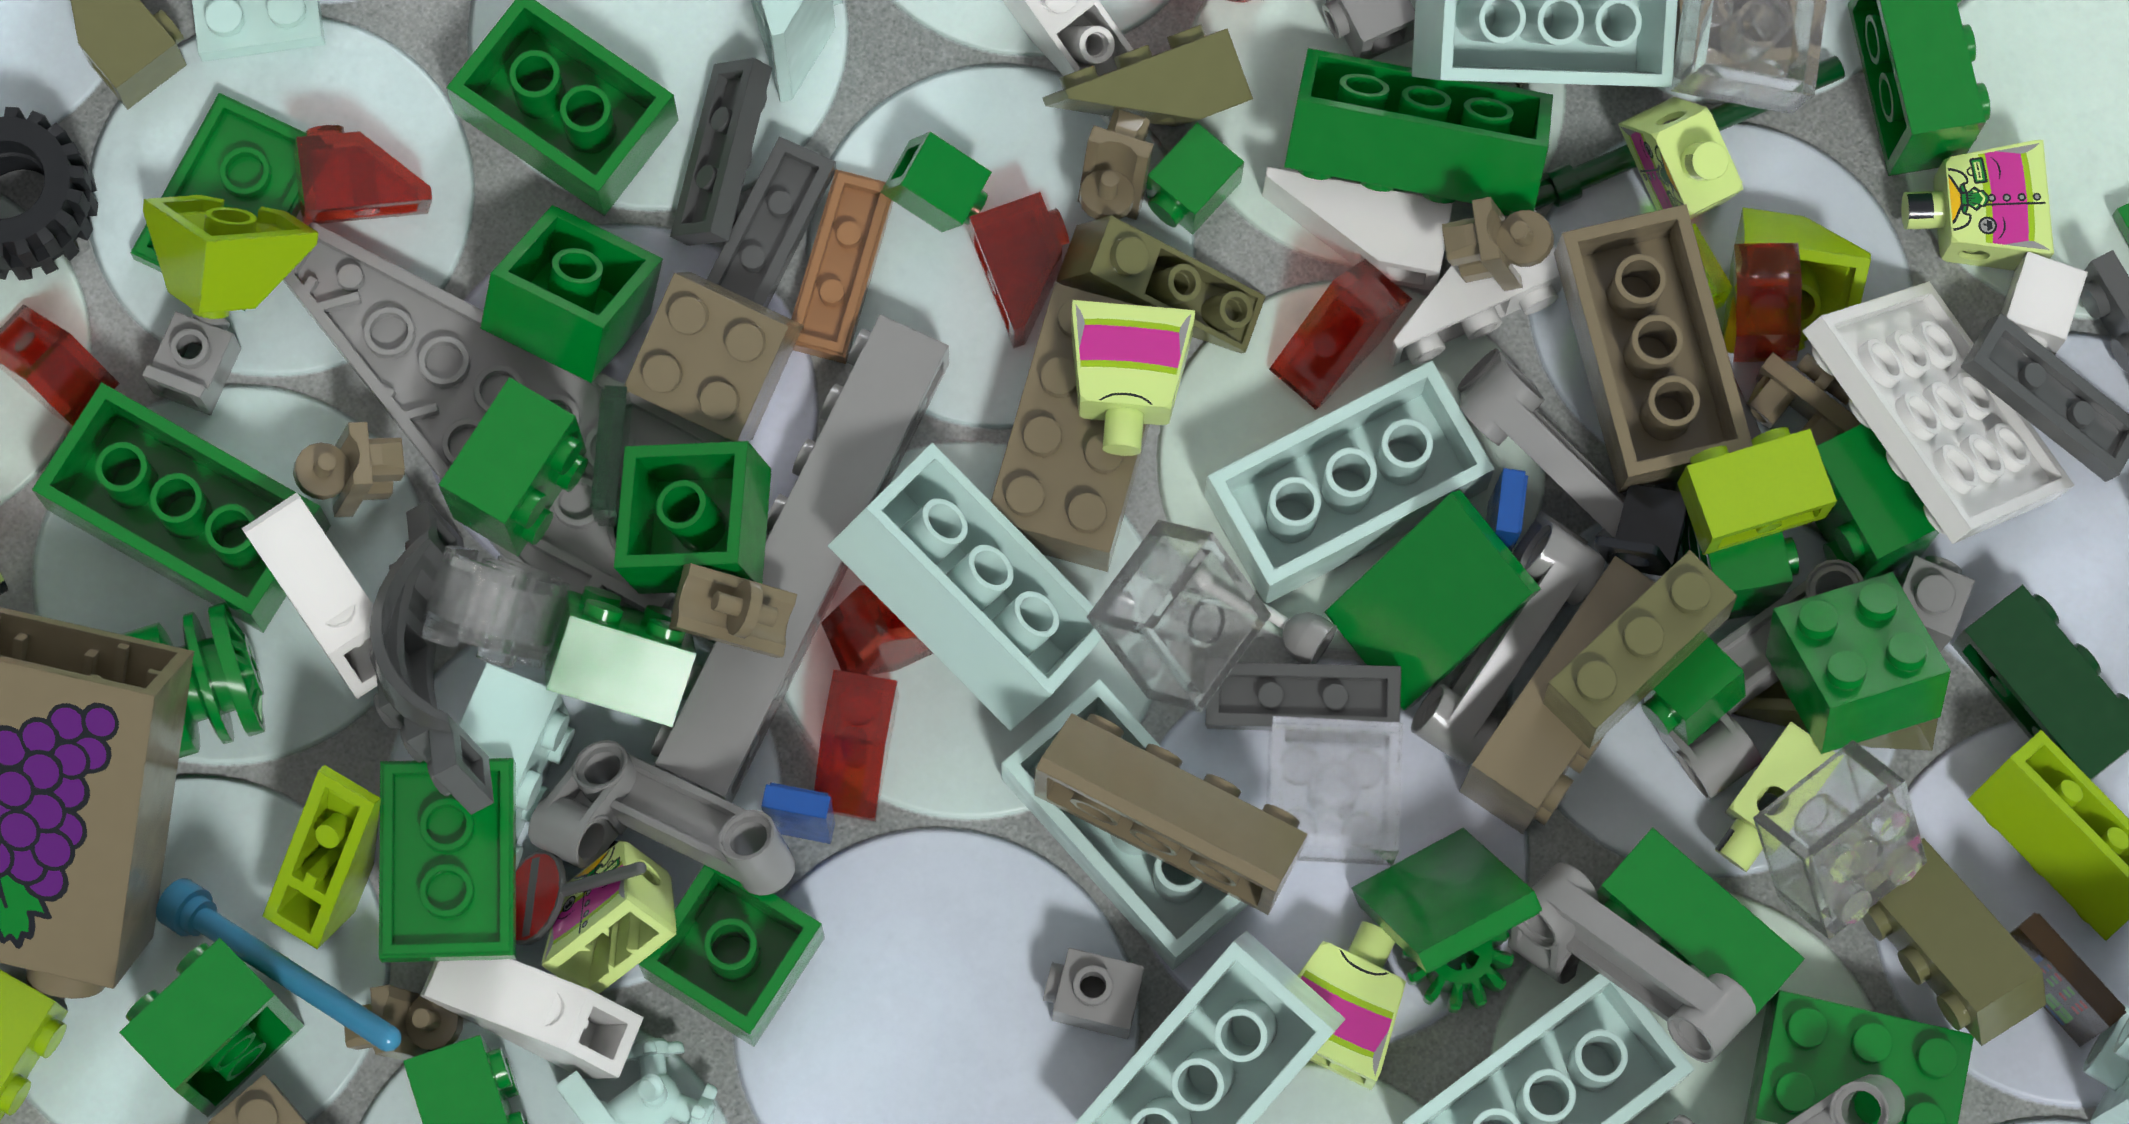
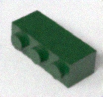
(2047, 680)

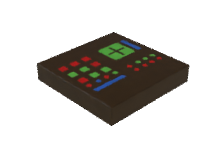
(2072, 990)

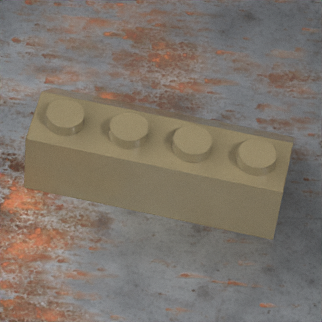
(1169, 811)

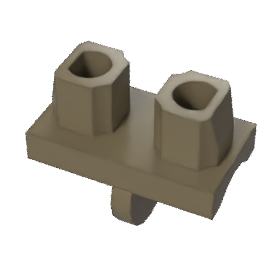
(1116, 167)
(1492, 243)
(1784, 386)
(352, 468)
(732, 610)
(421, 1023)

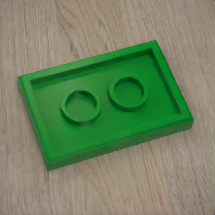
(237, 159)
(1433, 597)
(445, 871)
(1446, 900)

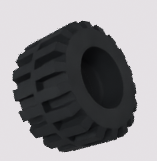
(65, 201)

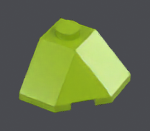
(223, 255)
(1831, 266)

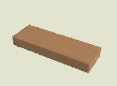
(841, 266)

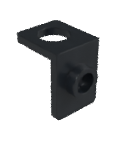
(1647, 530)

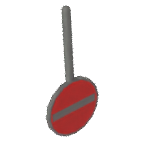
(542, 890)

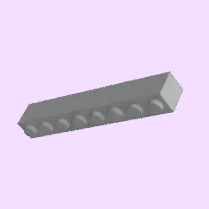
(839, 475)

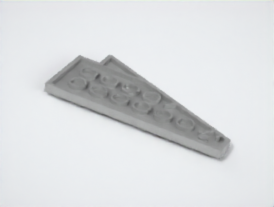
(441, 374)

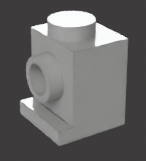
(196, 380)

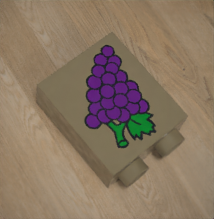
(84, 797)

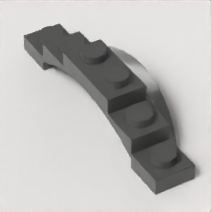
(407, 666)

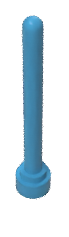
(191, 911)

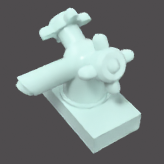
(647, 1101)

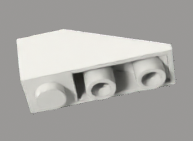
(1071, 33)
(1389, 229)
(1471, 309)
(318, 588)
(538, 1013)

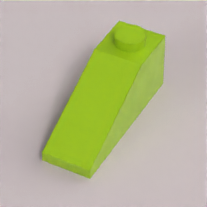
(326, 859)

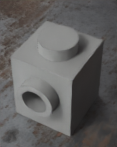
(1371, 25)
(1937, 595)
(1094, 992)

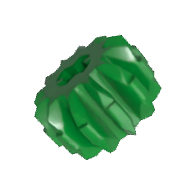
(1466, 980)

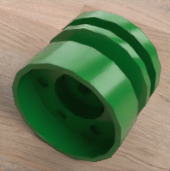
(221, 677)

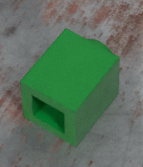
(1193, 180)
(937, 183)
(1696, 693)

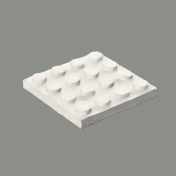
(1940, 426)

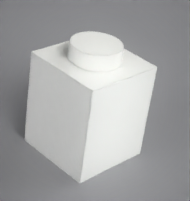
(2044, 299)

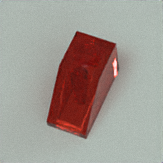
(353, 179)
(1020, 259)
(1766, 301)
(1340, 332)
(50, 364)
(870, 636)
(856, 742)

